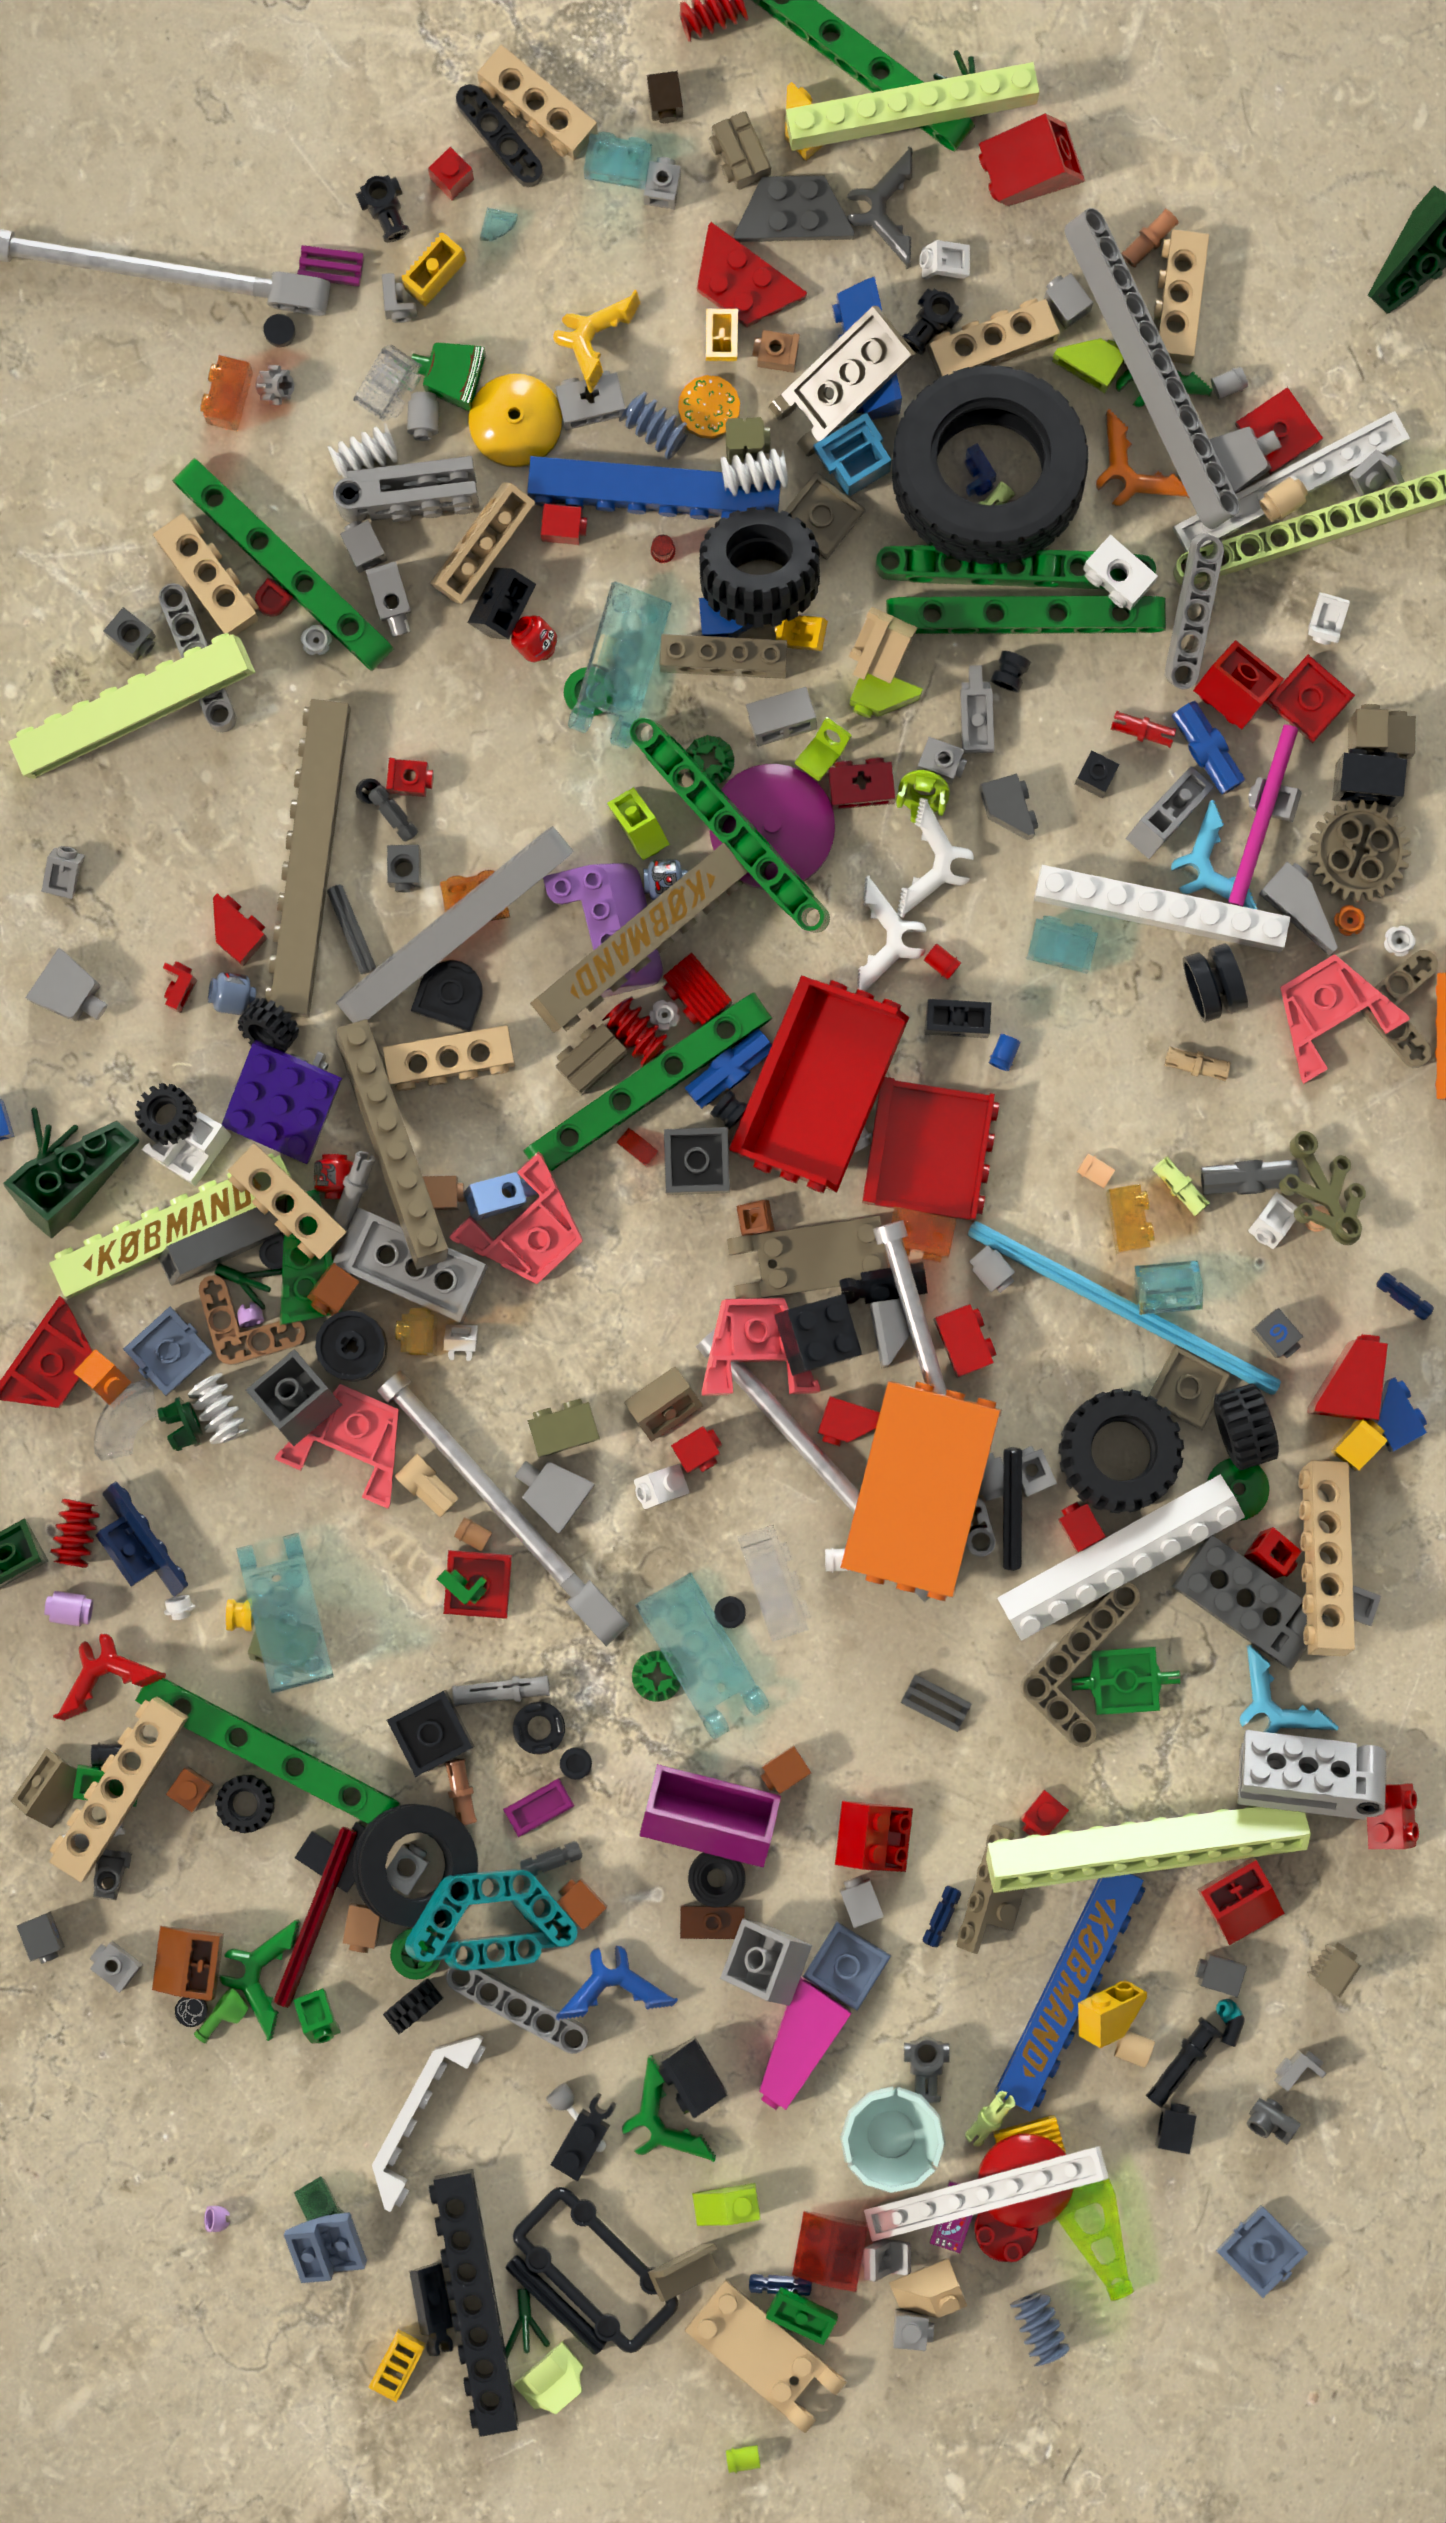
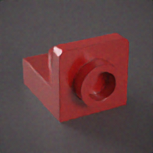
(179, 991)
(1043, 1815)

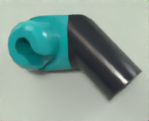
(1233, 2020)

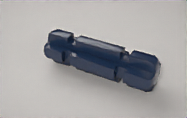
(1405, 1296)
(941, 1916)
(772, 2284)

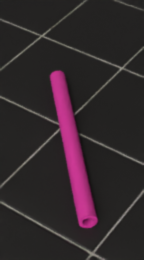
(1263, 815)

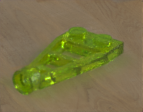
(1103, 2194)

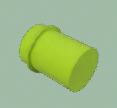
(743, 2459)

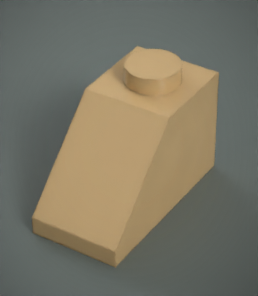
(930, 2291)

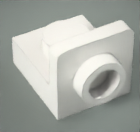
(945, 259)
(1274, 1221)

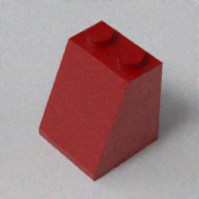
(1030, 160)
(1354, 1382)

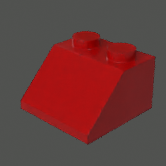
(1238, 684)

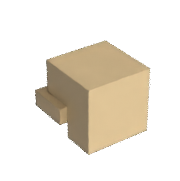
(881, 645)

